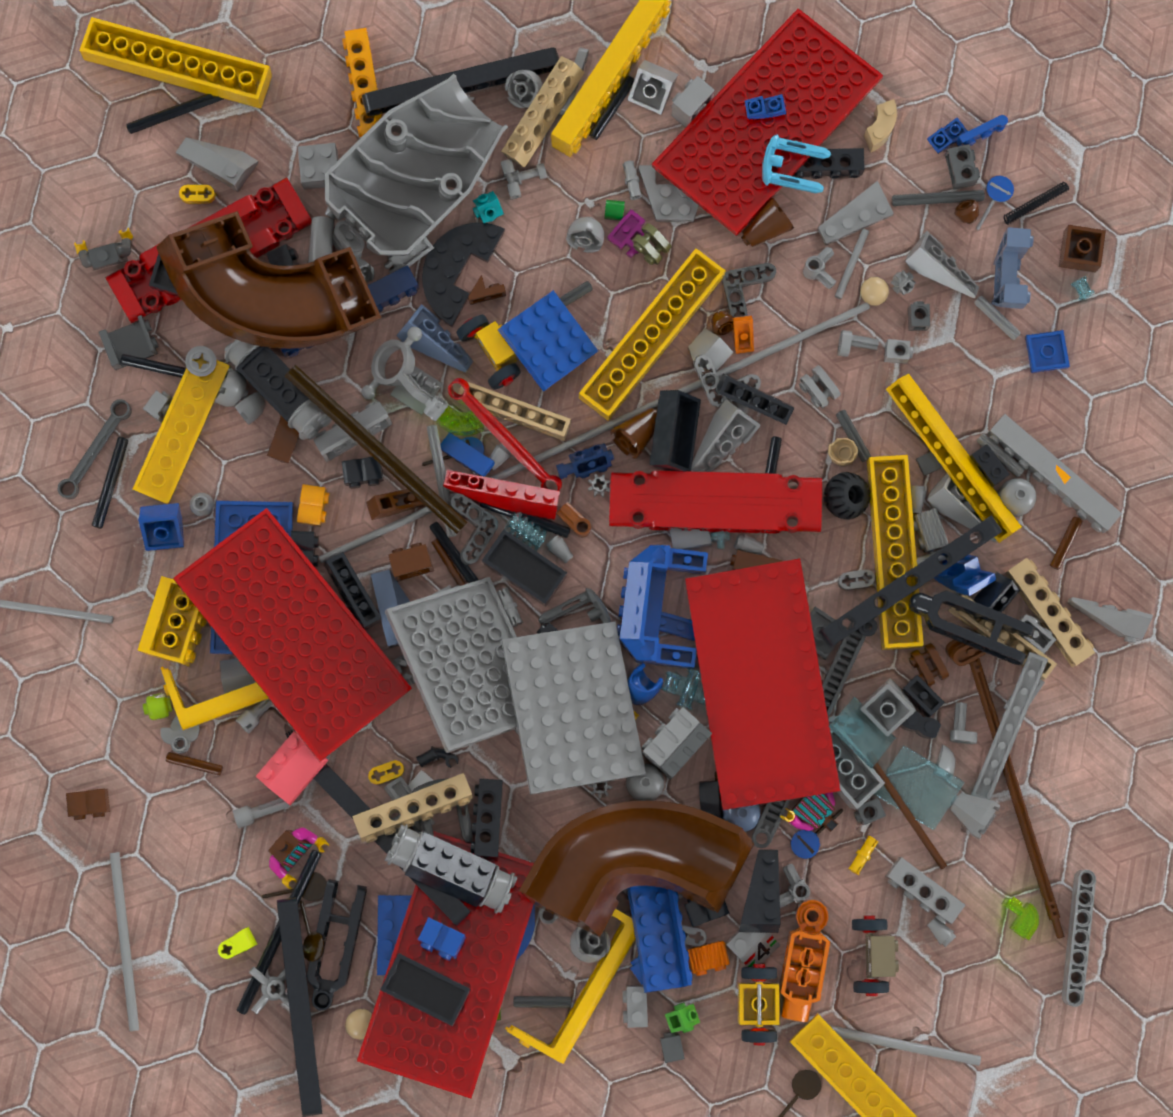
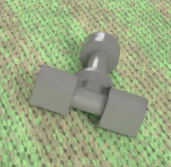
(514, 177)

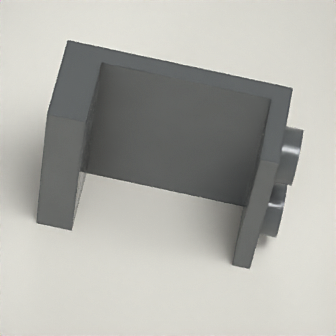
(129, 340)

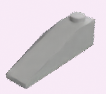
(222, 163)
(932, 262)
(725, 433)
(953, 504)
(1124, 623)

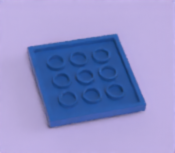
(548, 340)

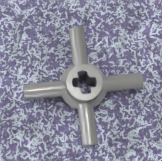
(266, 984)

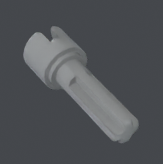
(250, 718)
(246, 815)

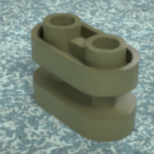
(642, 244)

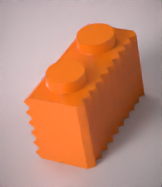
(708, 957)

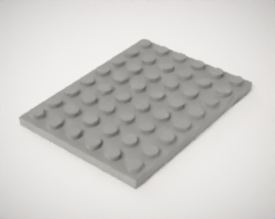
(459, 660)
(573, 707)

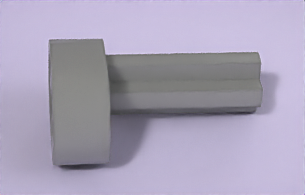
(847, 340)
(958, 733)

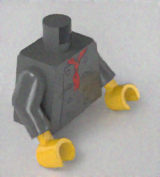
(107, 254)

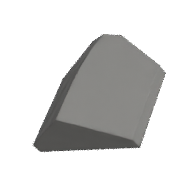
(711, 345)
(234, 675)

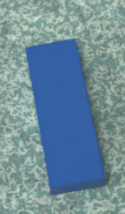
(466, 455)
(677, 626)

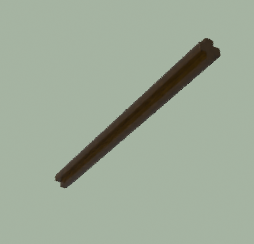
(375, 449)

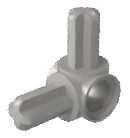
(819, 263)
(795, 881)

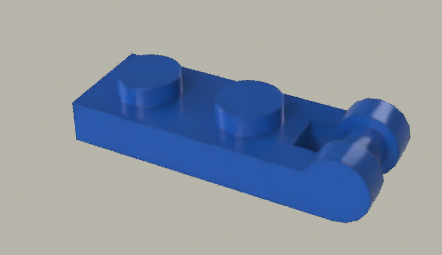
(983, 131)

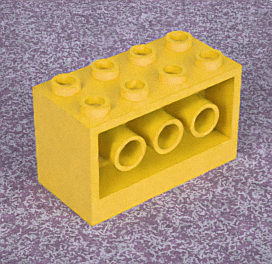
(163, 627)

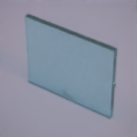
(861, 733)
(922, 786)

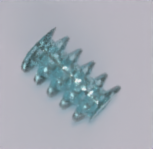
(526, 530)

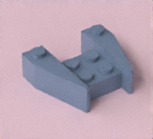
(1007, 286)

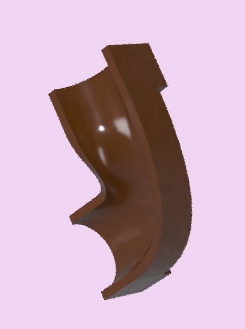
(261, 300)
(631, 847)

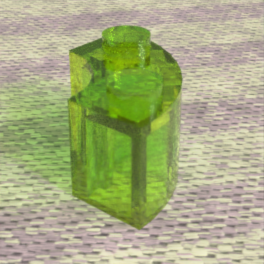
(460, 422)

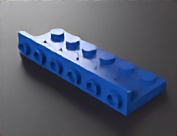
(659, 938)

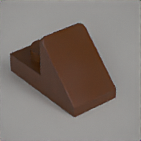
(480, 294)

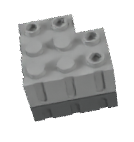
(675, 742)

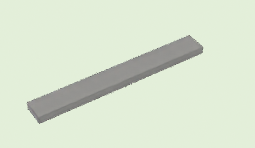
(1009, 726)

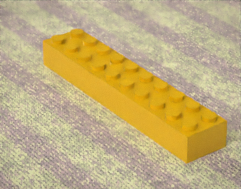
(176, 62)
(608, 74)
(651, 334)
(893, 546)

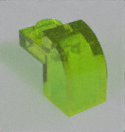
(1026, 920)

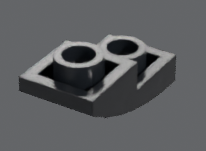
(710, 797)

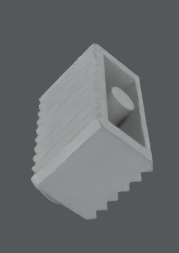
(929, 530)

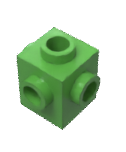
(682, 1018)

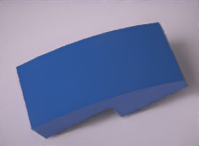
(765, 108)
(947, 136)

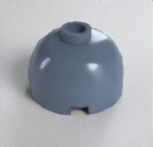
(743, 817)

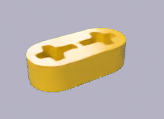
(197, 189)
(383, 768)

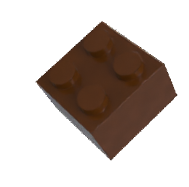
(1082, 248)
(410, 562)

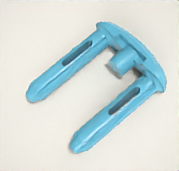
(775, 160)

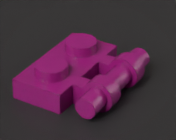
(625, 230)

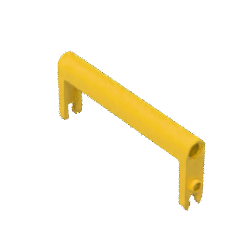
(211, 708)
(588, 998)

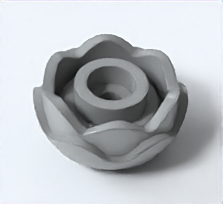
(207, 506)

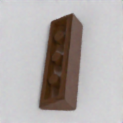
(283, 442)

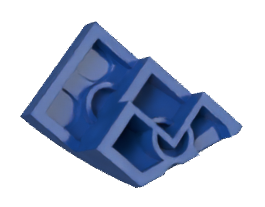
(965, 576)

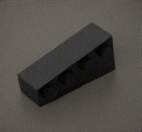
(763, 898)

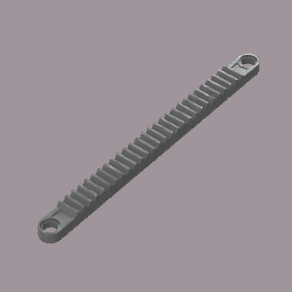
(832, 687)

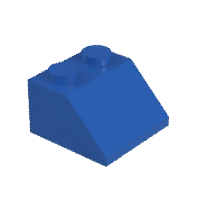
(161, 526)

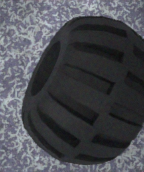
(847, 495)

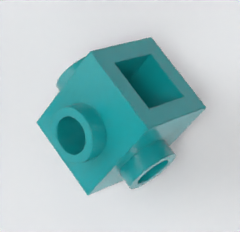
(487, 207)

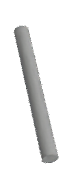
(851, 264)

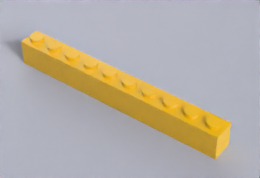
(952, 455)

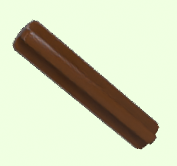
(1066, 543)
(194, 763)

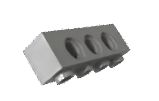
(952, 905)

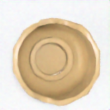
(874, 291)
(843, 451)
(357, 1023)

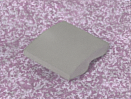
(689, 539)

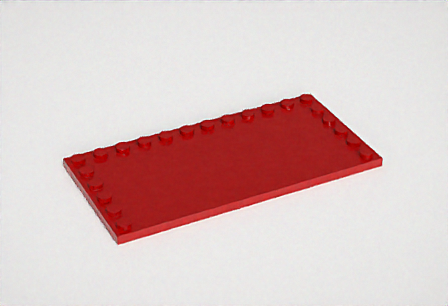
(723, 151)
(292, 634)
(762, 684)
(423, 1047)

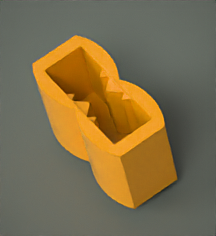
(312, 505)

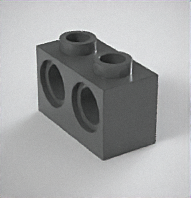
(957, 166)

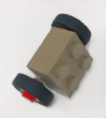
(879, 956)

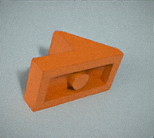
(743, 334)

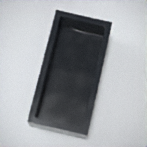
(675, 431)
(524, 567)
(425, 989)

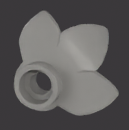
(176, 733)

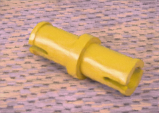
(863, 855)

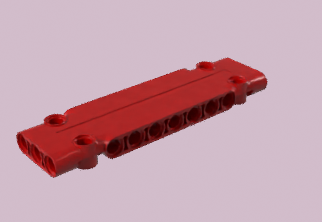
(262, 223)
(716, 502)

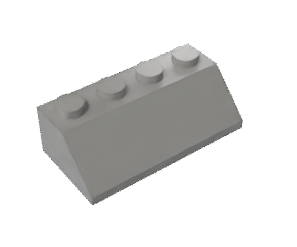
(337, 441)

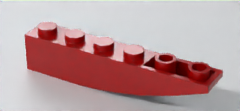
(504, 494)

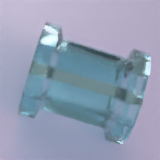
(1083, 288)

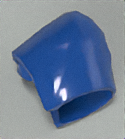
(641, 687)

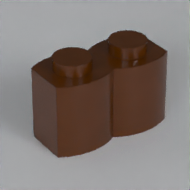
(88, 803)

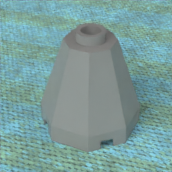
(974, 813)

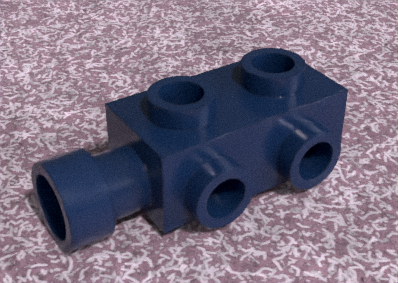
(586, 462)

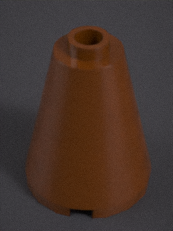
(767, 224)
(635, 433)

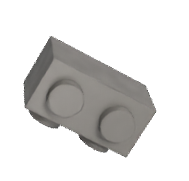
(1042, 637)
(636, 1006)

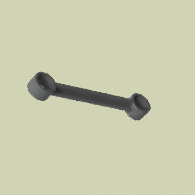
(94, 449)

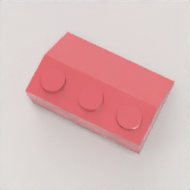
(290, 769)

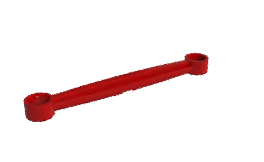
(502, 434)

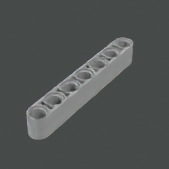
(1082, 947)

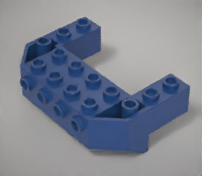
(644, 604)

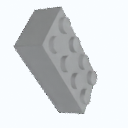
(855, 777)

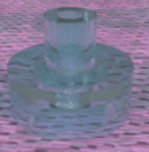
(720, 538)

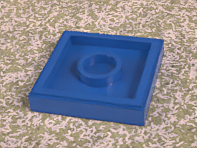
(1047, 351)

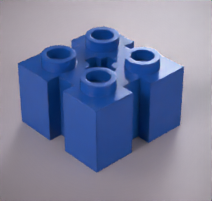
(442, 939)

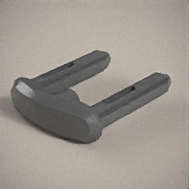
(588, 596)
(464, 821)

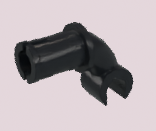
(436, 753)

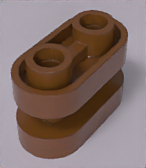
(961, 653)
(917, 661)

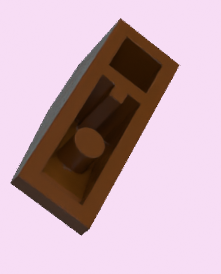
(392, 504)

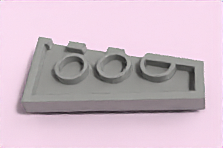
(860, 213)

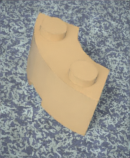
(885, 119)

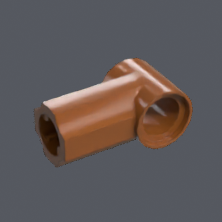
(573, 519)

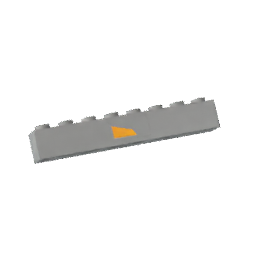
(1054, 474)

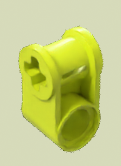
(240, 943)

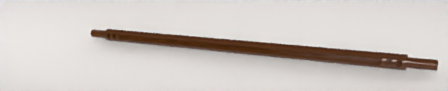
(1018, 802)

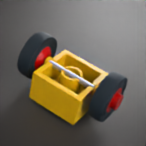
(494, 347)
(758, 1004)

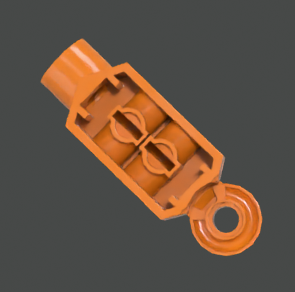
(804, 963)

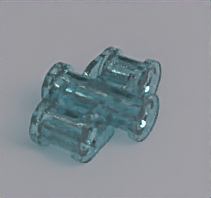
(682, 686)

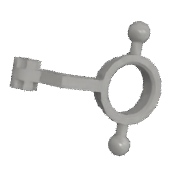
(434, 405)

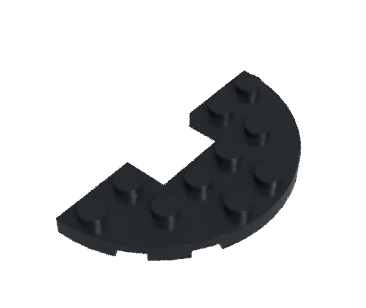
(448, 260)

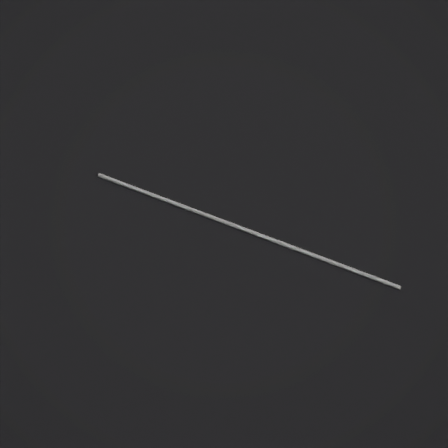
(607, 426)

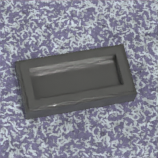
(928, 463)

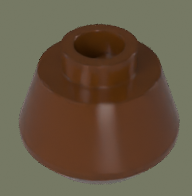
(967, 211)
(722, 322)

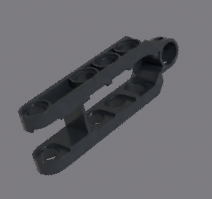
(929, 606)
(323, 988)

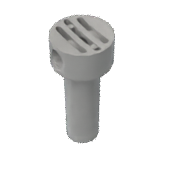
(320, 237)

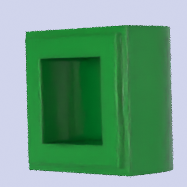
(614, 210)

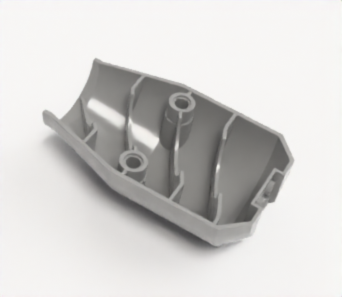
(398, 184)

